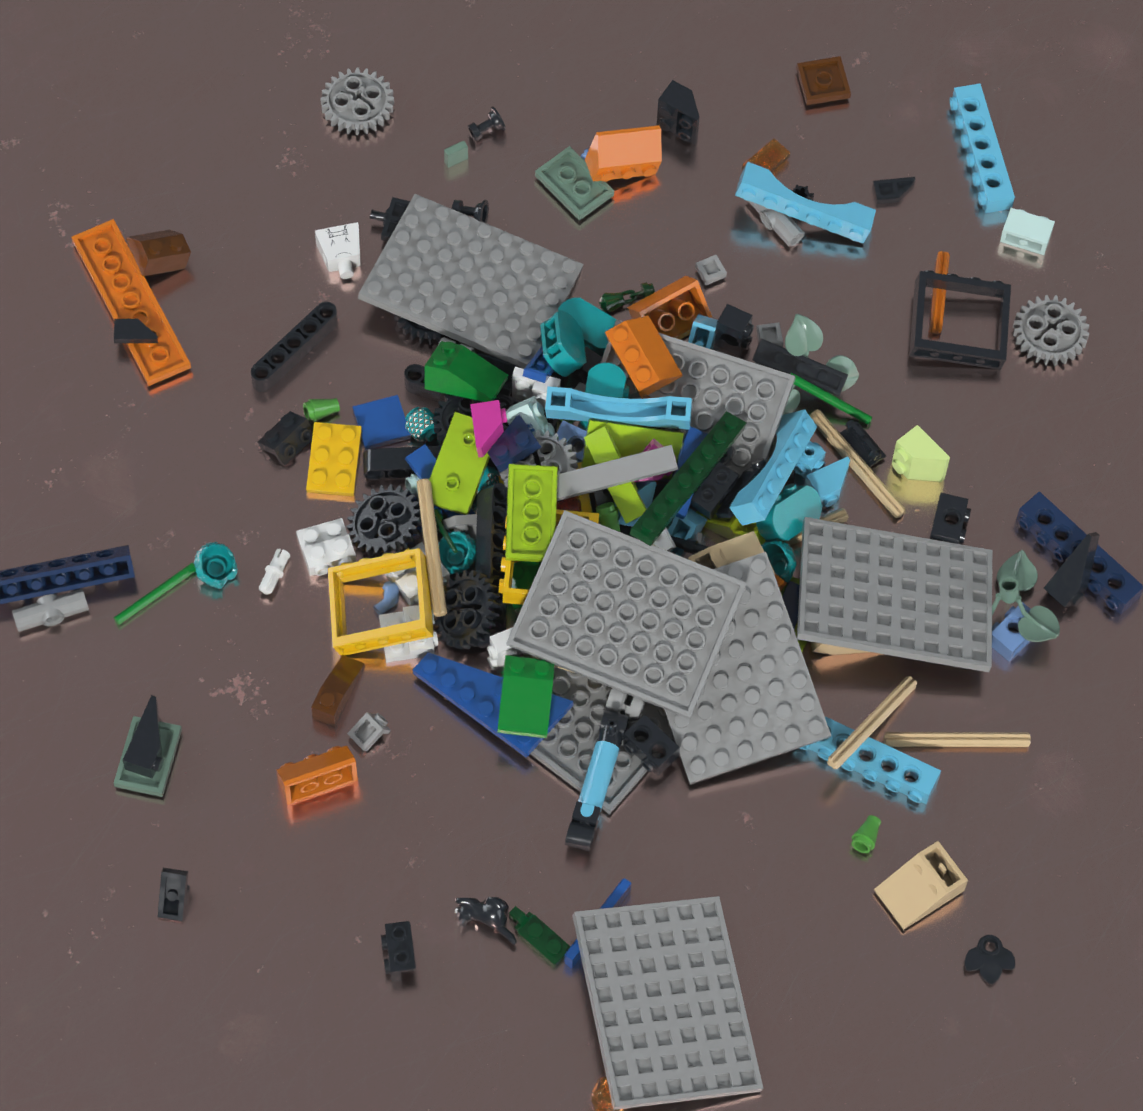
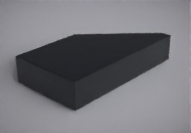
(892, 189)
(133, 332)

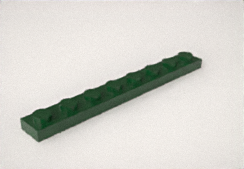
(688, 478)

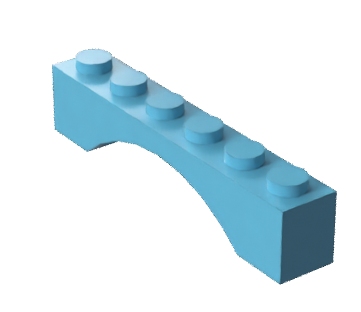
(762, 188)
(653, 412)
(758, 497)

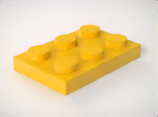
(334, 459)

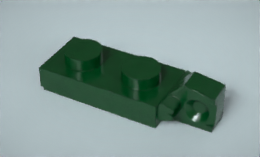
(539, 936)

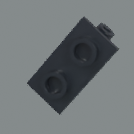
(862, 443)

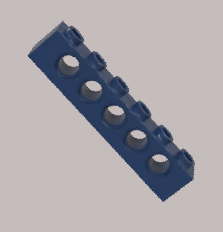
(1111, 572)
(65, 574)

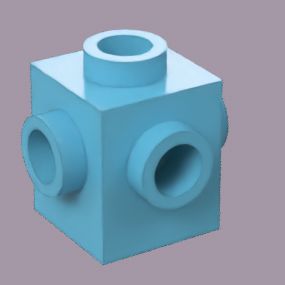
(810, 460)

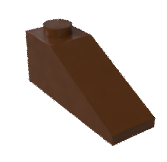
(336, 691)

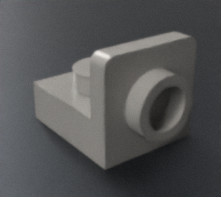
(462, 523)
(369, 730)

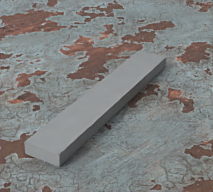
(616, 472)

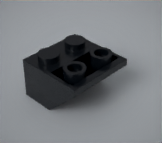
(678, 112)

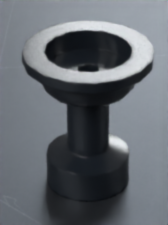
(494, 120)
(479, 212)

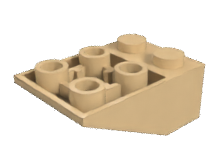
(729, 551)
(921, 885)

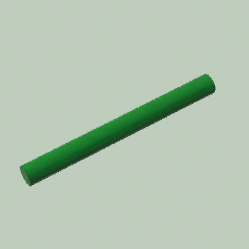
(832, 400)
(155, 593)

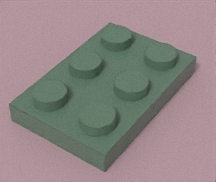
(572, 184)
(132, 781)

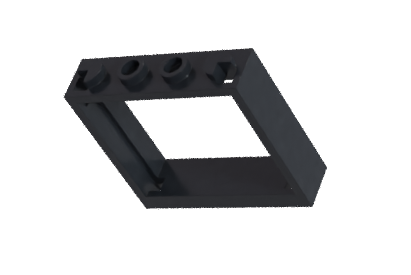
(954, 352)

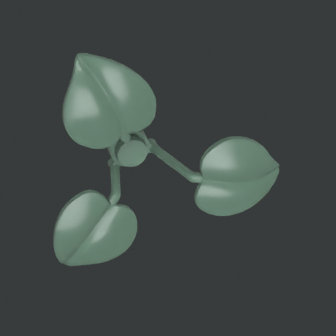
(807, 336)
(1021, 575)

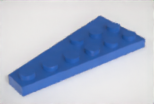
(479, 696)

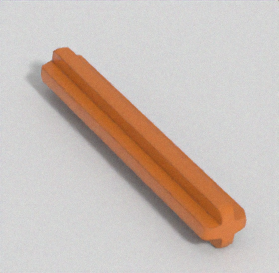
(939, 295)

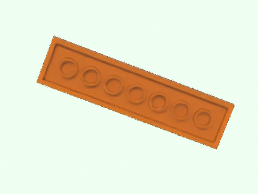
(130, 297)

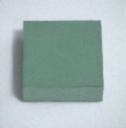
(456, 154)

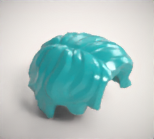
(463, 558)
(781, 558)
(215, 564)

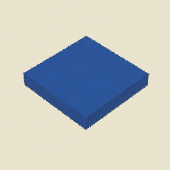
(381, 422)

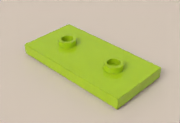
(633, 439)
(458, 467)
(530, 511)

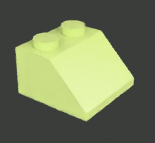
(919, 457)

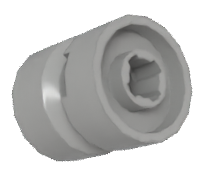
(617, 703)

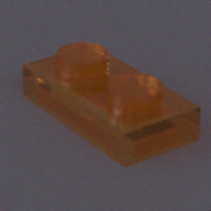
(770, 156)

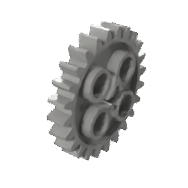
(357, 101)
(1037, 315)
(560, 456)

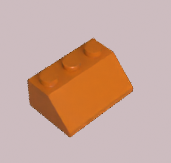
(625, 153)
(673, 307)
(643, 355)
(317, 774)

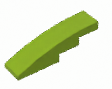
(624, 495)

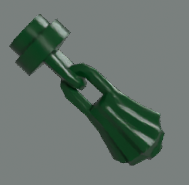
(612, 301)

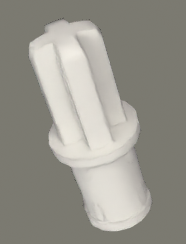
(274, 571)

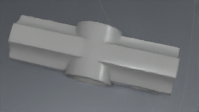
(780, 223)
(50, 610)

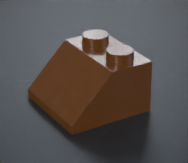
(159, 251)

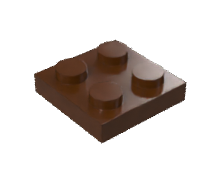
(823, 80)

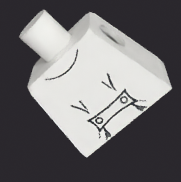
(340, 248)

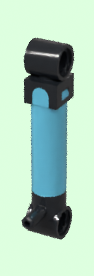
(596, 782)

